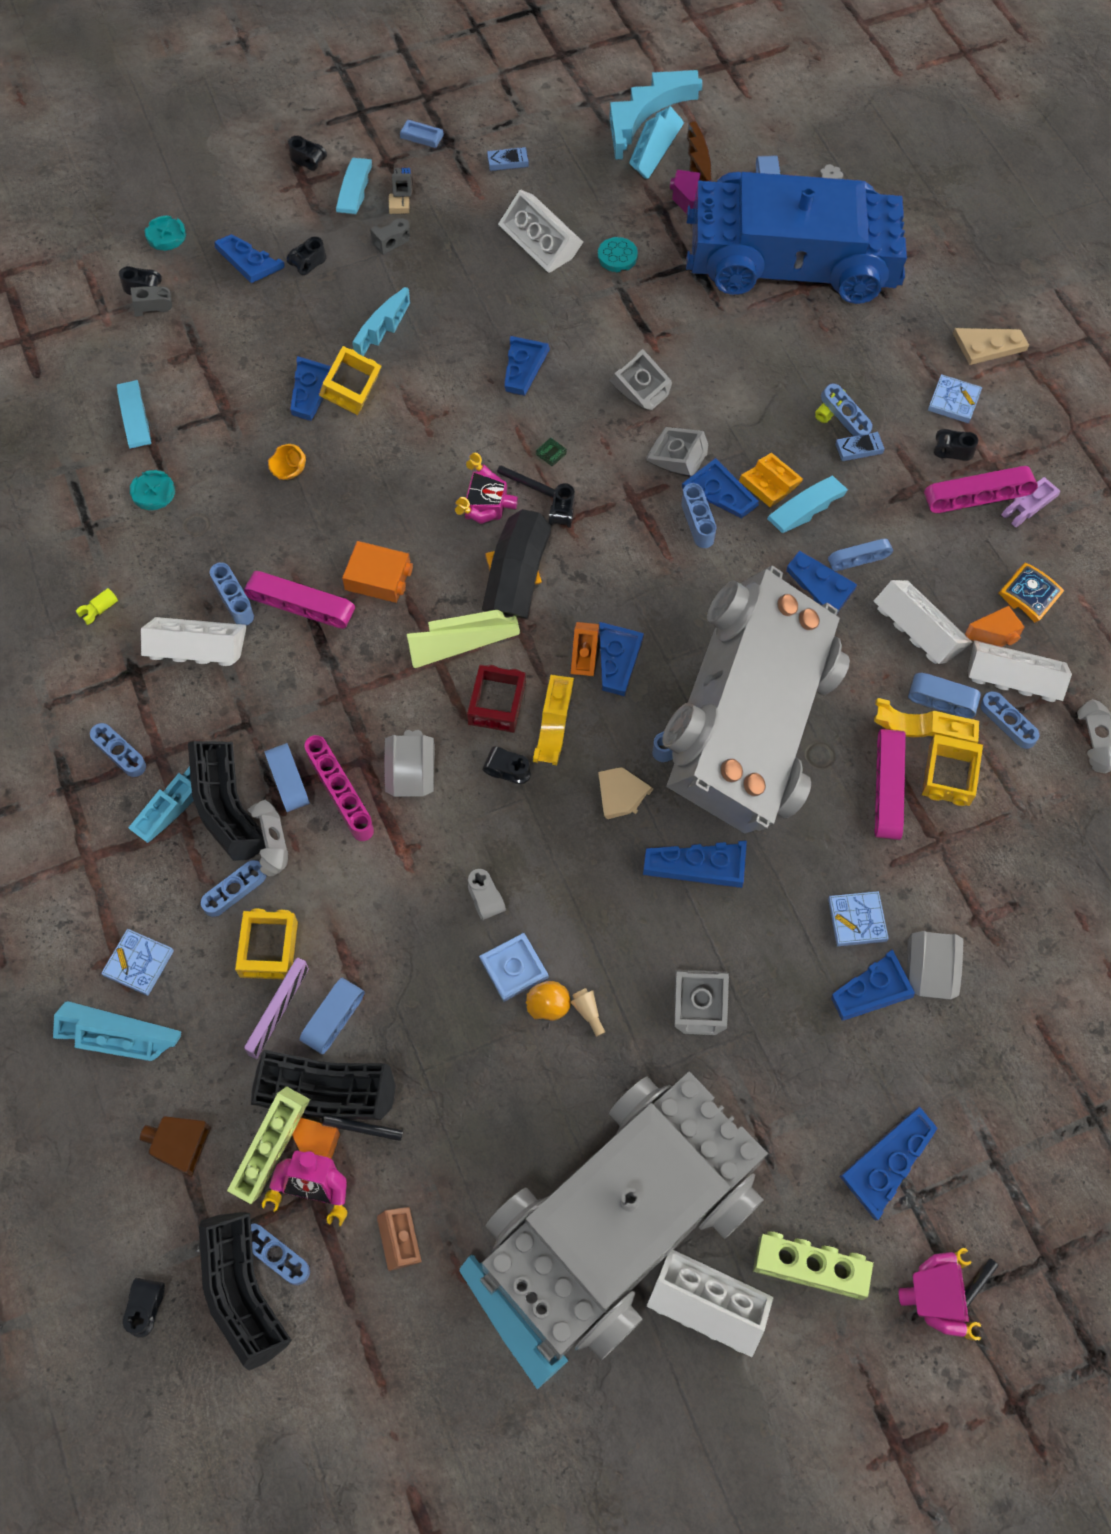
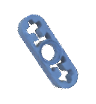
(841, 395)
(860, 554)
(1016, 736)
(119, 760)
(214, 893)
(295, 1260)

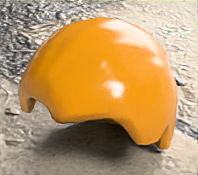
(287, 462)
(548, 1001)

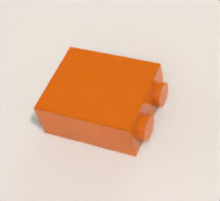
(377, 572)

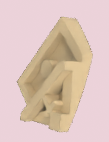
(621, 792)

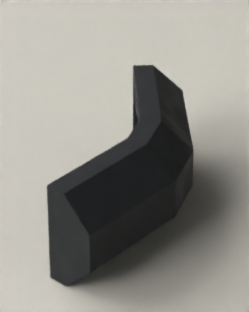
(516, 564)
(218, 802)
(334, 1089)
(234, 1291)

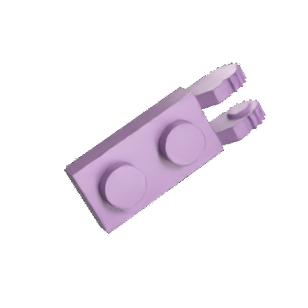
(1032, 503)

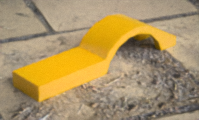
(554, 719)
(926, 724)

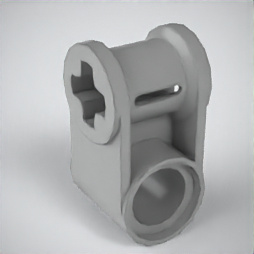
(486, 897)

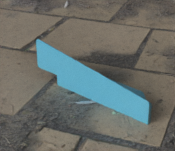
(655, 140)
(112, 1033)
(511, 1327)

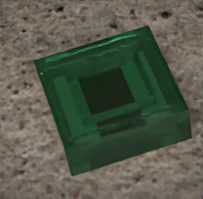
(551, 452)

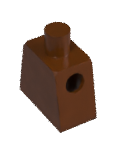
(177, 1142)

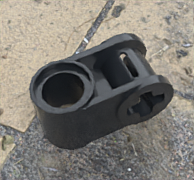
(305, 153)
(309, 255)
(136, 277)
(957, 445)
(562, 508)
(507, 766)
(143, 1303)

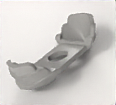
(1098, 716)
(275, 855)

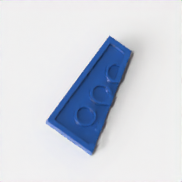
(708, 864)
(888, 1162)

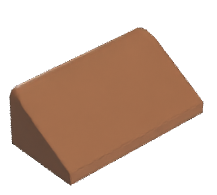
(398, 1238)

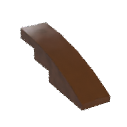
(698, 152)

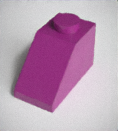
(684, 188)

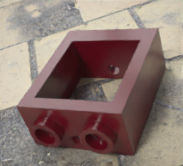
(493, 718)

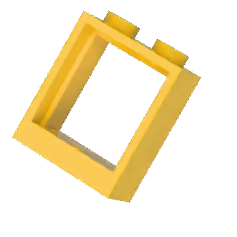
(342, 396)
(958, 750)
(266, 969)

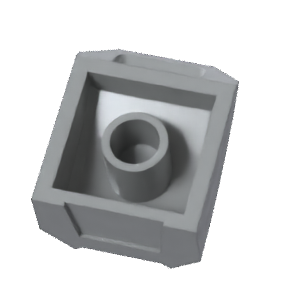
(642, 381)
(679, 450)
(409, 765)
(935, 964)
(701, 1001)

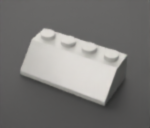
(539, 232)
(921, 621)
(192, 641)
(1019, 671)
(711, 1302)

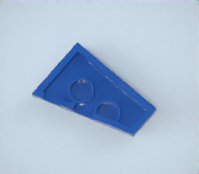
(246, 260)
(523, 364)
(308, 383)
(723, 489)
(820, 581)
(618, 656)
(876, 988)

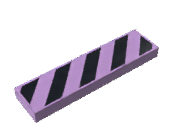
(276, 1008)

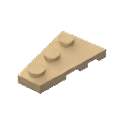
(989, 344)

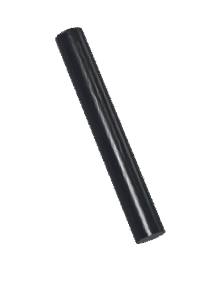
(526, 481)
(361, 1127)
(980, 1280)

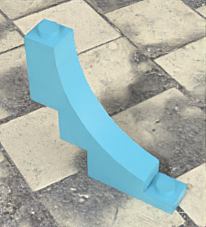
(665, 90)

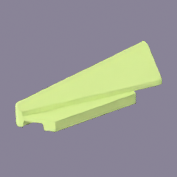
(460, 635)

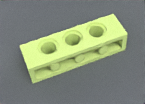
(268, 1145)
(858, 1269)

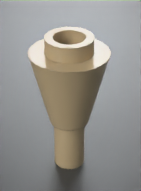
(586, 1005)

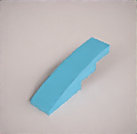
(353, 186)
(382, 320)
(133, 414)
(806, 504)
(164, 807)

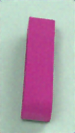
(980, 489)
(299, 599)
(890, 784)
(342, 797)

